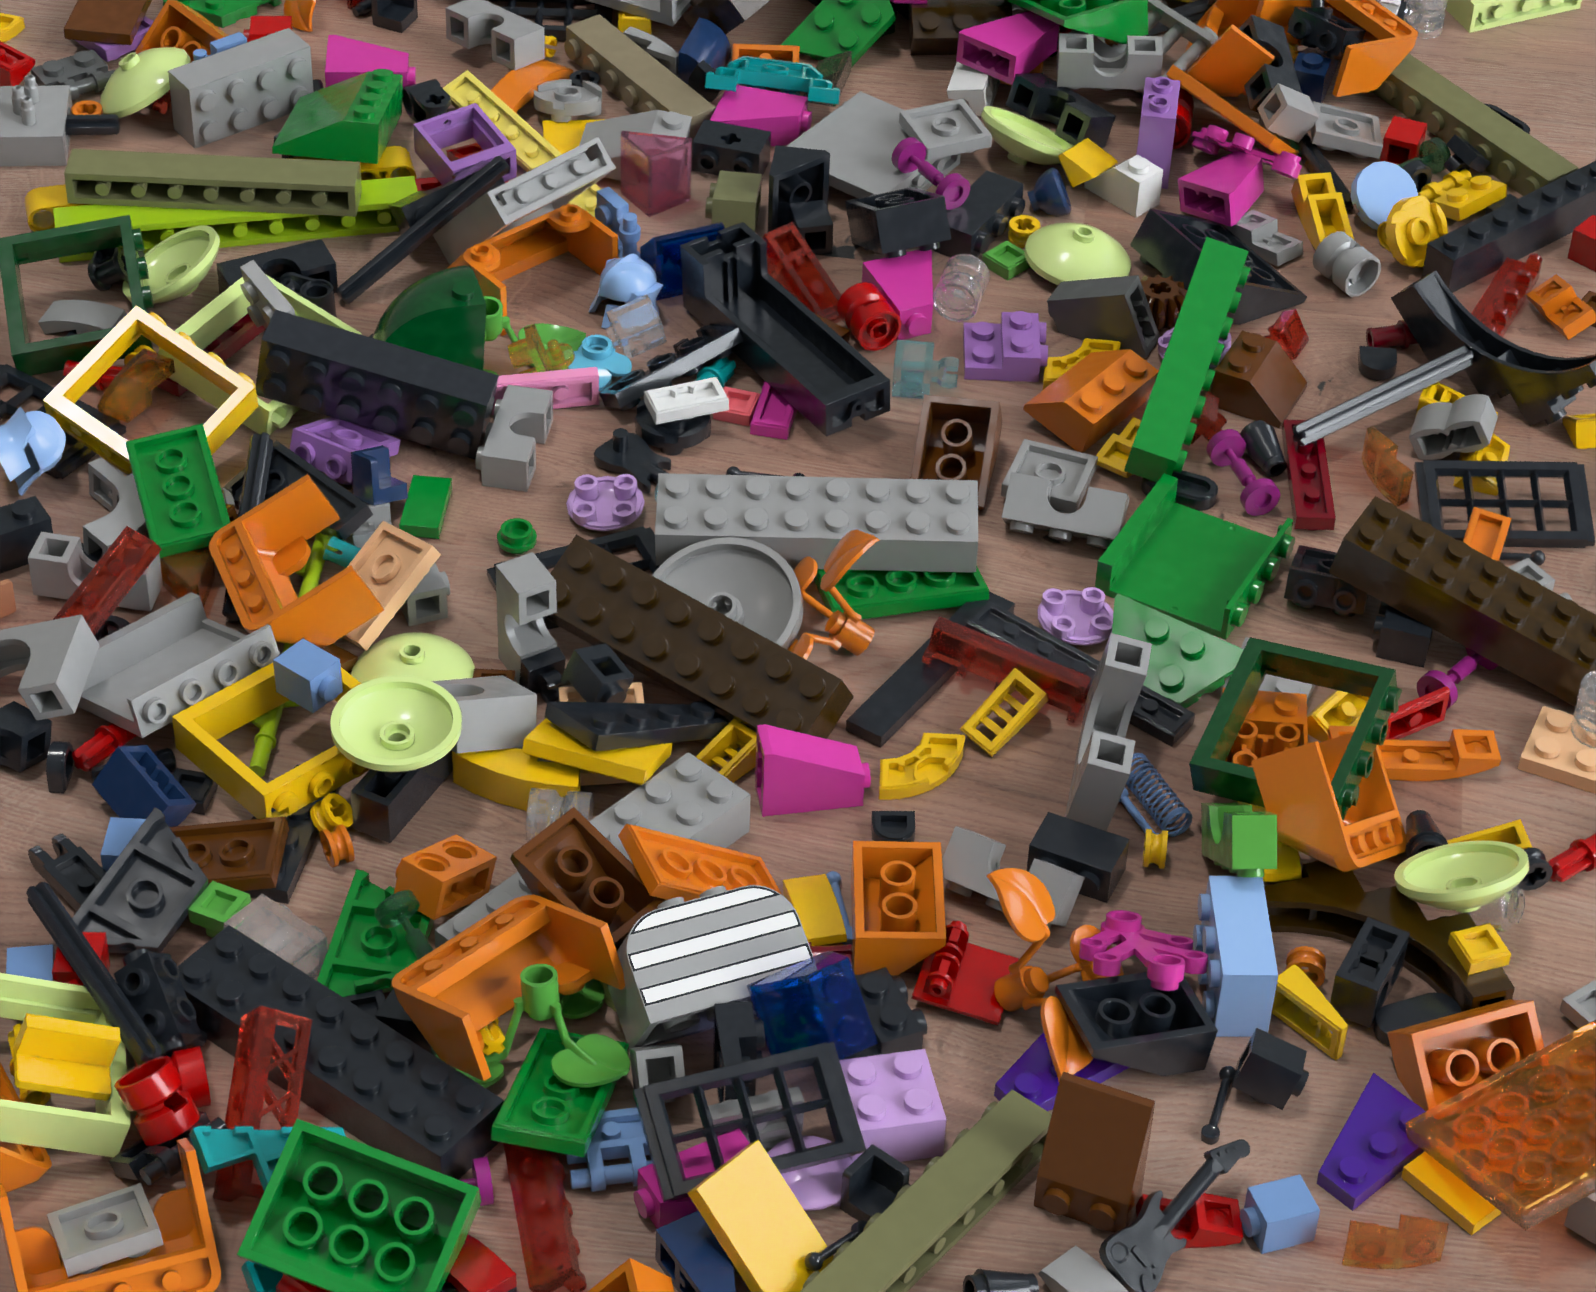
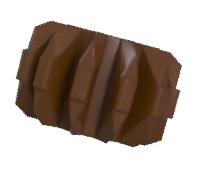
(1164, 299)

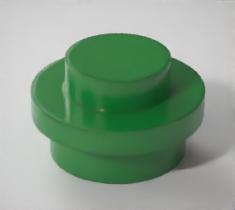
(516, 536)

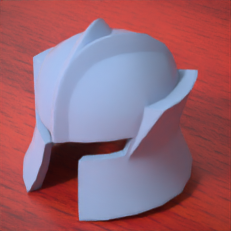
(625, 281)
(30, 446)

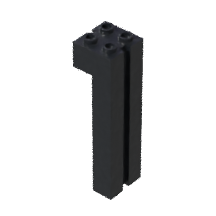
(783, 339)

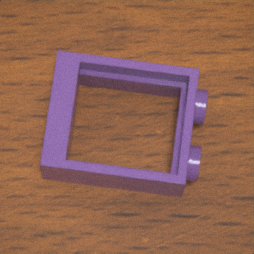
(1158, 123)
(462, 125)

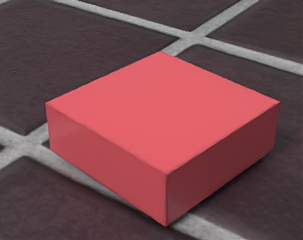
(741, 406)

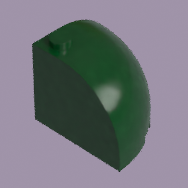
(439, 317)

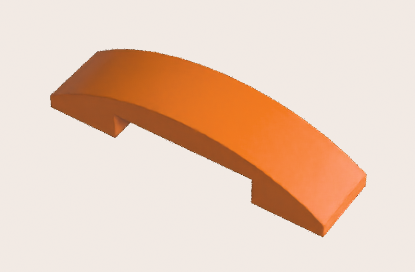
(519, 85)
(1422, 760)

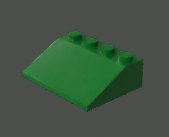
(1098, 17)
(345, 119)
(358, 1217)

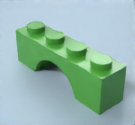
(1239, 838)

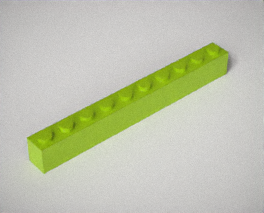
(251, 228)

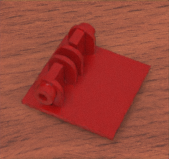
(963, 976)

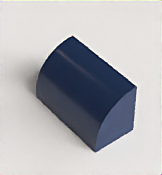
(704, 43)
(138, 782)

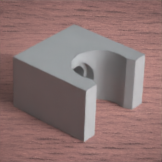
(493, 712)

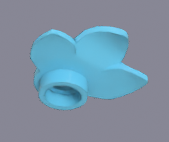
(599, 353)

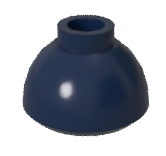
(1050, 194)

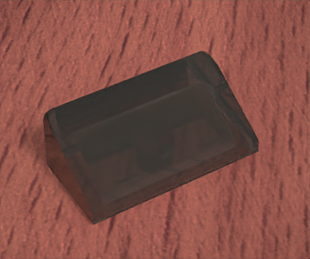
(835, 69)

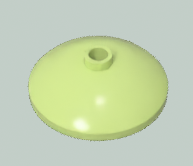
(141, 80)
(1023, 137)
(1075, 253)
(179, 263)
(415, 656)
(396, 723)
(1462, 874)

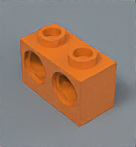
(446, 875)

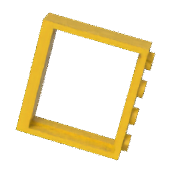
(137, 322)
(231, 708)

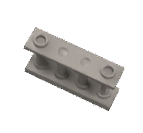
(1179, 26)

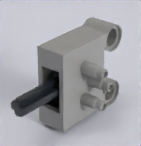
(39, 124)

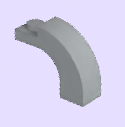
(121, 498)

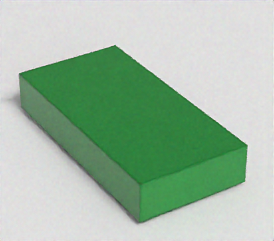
(426, 506)

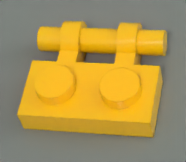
(1462, 195)

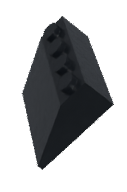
(1174, 246)

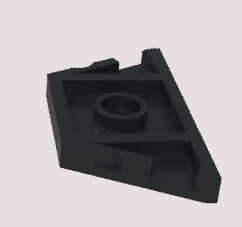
(144, 891)

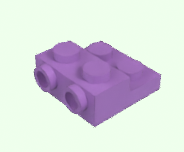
(1006, 349)
(329, 445)

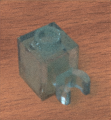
(916, 369)

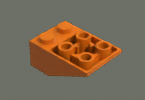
(1271, 726)

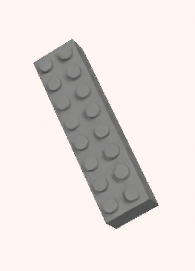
(918, 521)
(680, 800)

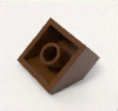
(1258, 380)

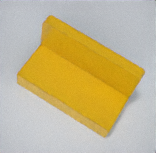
(65, 1056)

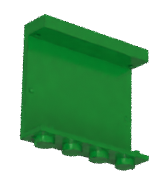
(1191, 562)

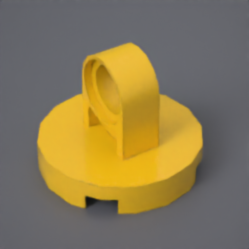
(1410, 228)

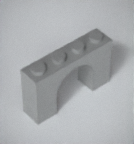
(55, 663)
(1103, 751)

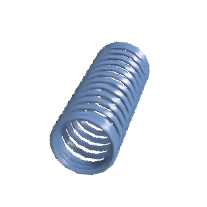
(1144, 768)

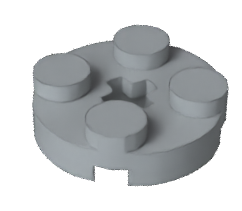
(565, 100)

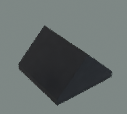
(794, 178)

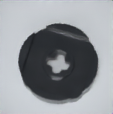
(674, 435)

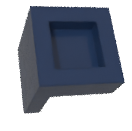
(373, 477)

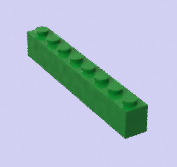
(1187, 362)

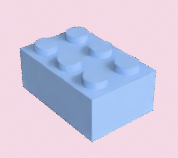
(1240, 955)

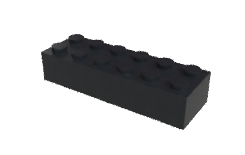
(375, 384)

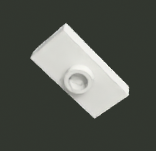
(686, 400)

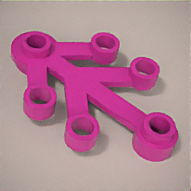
(1214, 138)
(1161, 953)

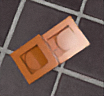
(1562, 307)

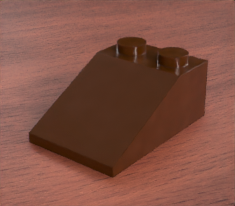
(958, 441)
(586, 873)
(1094, 1153)

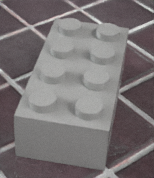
(240, 87)

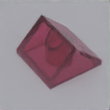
(655, 170)

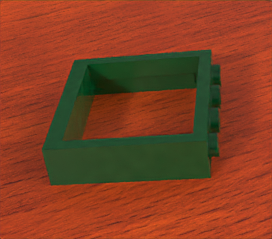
(60, 242)
(1260, 657)

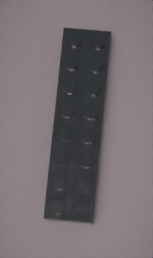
(355, 1064)

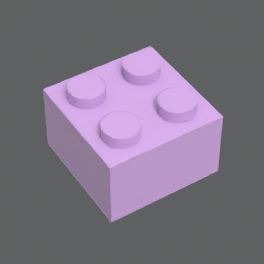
(897, 1104)

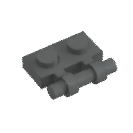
(81, 71)

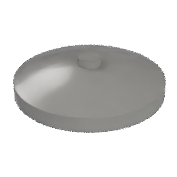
(740, 582)

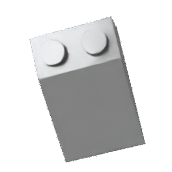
(649, 122)

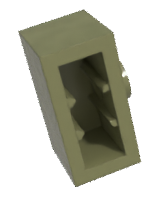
(735, 199)

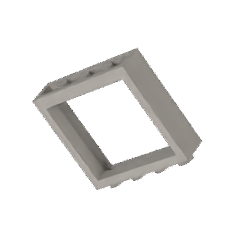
(525, 198)

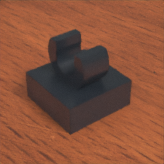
(1465, 156)
(543, 673)

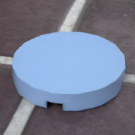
(1379, 189)

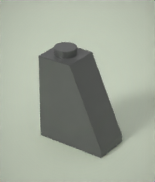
(1105, 311)

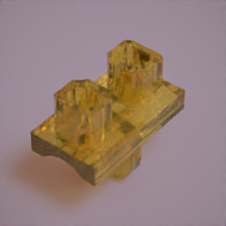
(532, 350)

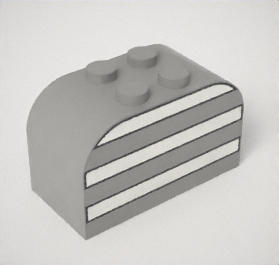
(701, 956)

